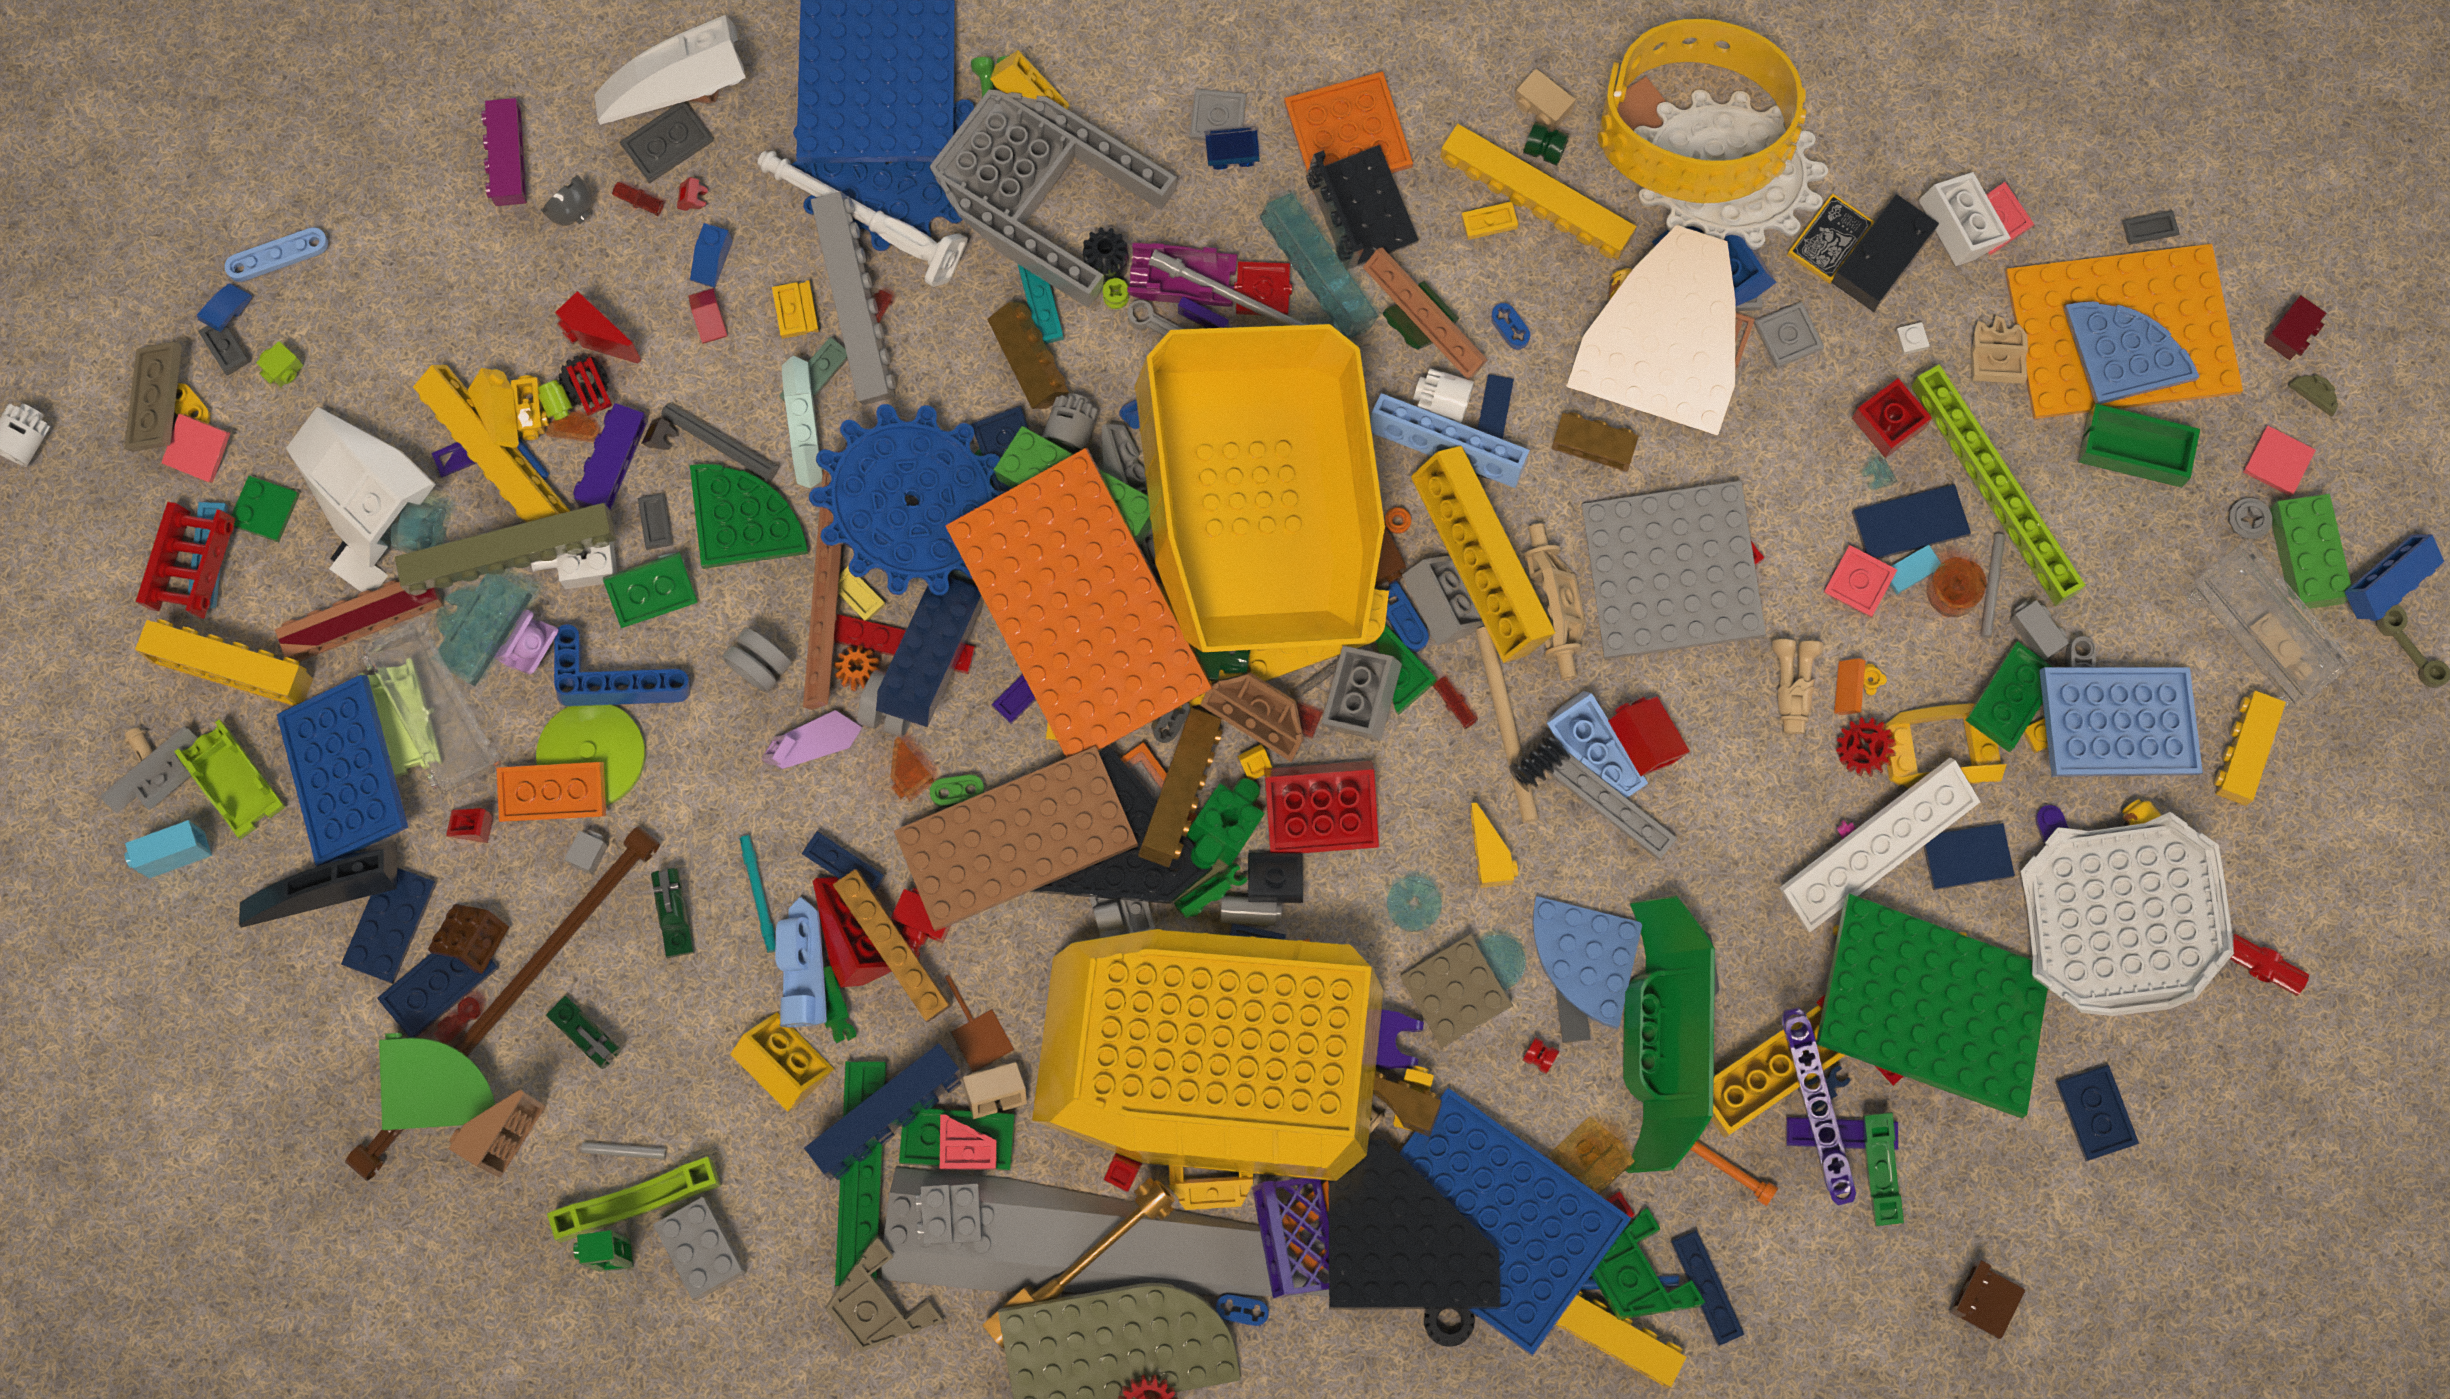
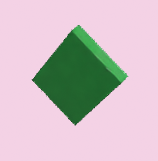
(650, 590)

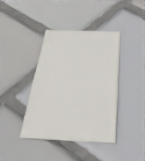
(357, 572)

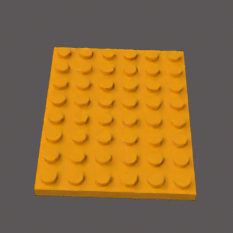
(2168, 285)

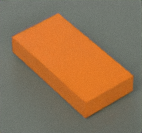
(1849, 686)

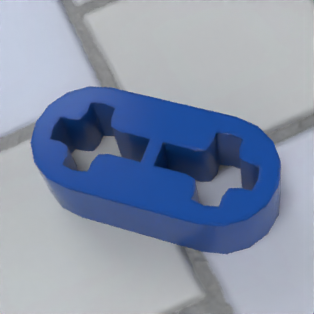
(1506, 330)
(1240, 1317)

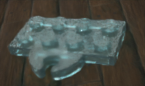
(479, 625)

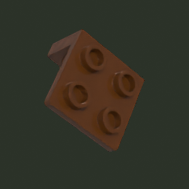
(470, 936)
(1987, 1300)

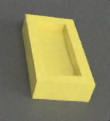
(859, 595)

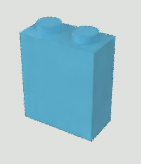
(167, 849)

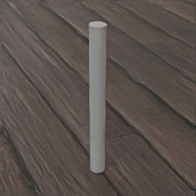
(1993, 583)

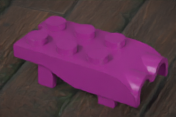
(1156, 285)

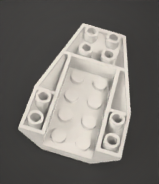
(673, 72)
(356, 480)

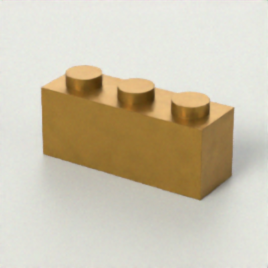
(1595, 441)

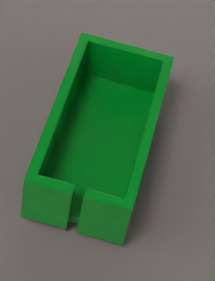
(2139, 445)

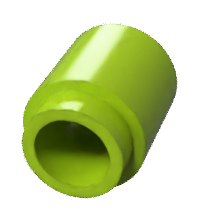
(554, 400)

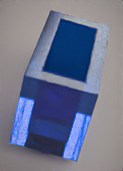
(1232, 147)

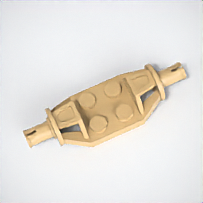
(1563, 598)

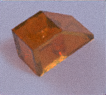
(908, 773)

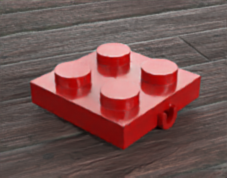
(1264, 283)

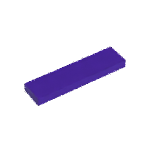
(1851, 1132)

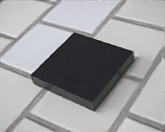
(1275, 877)

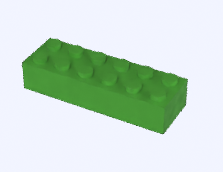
(1033, 454)

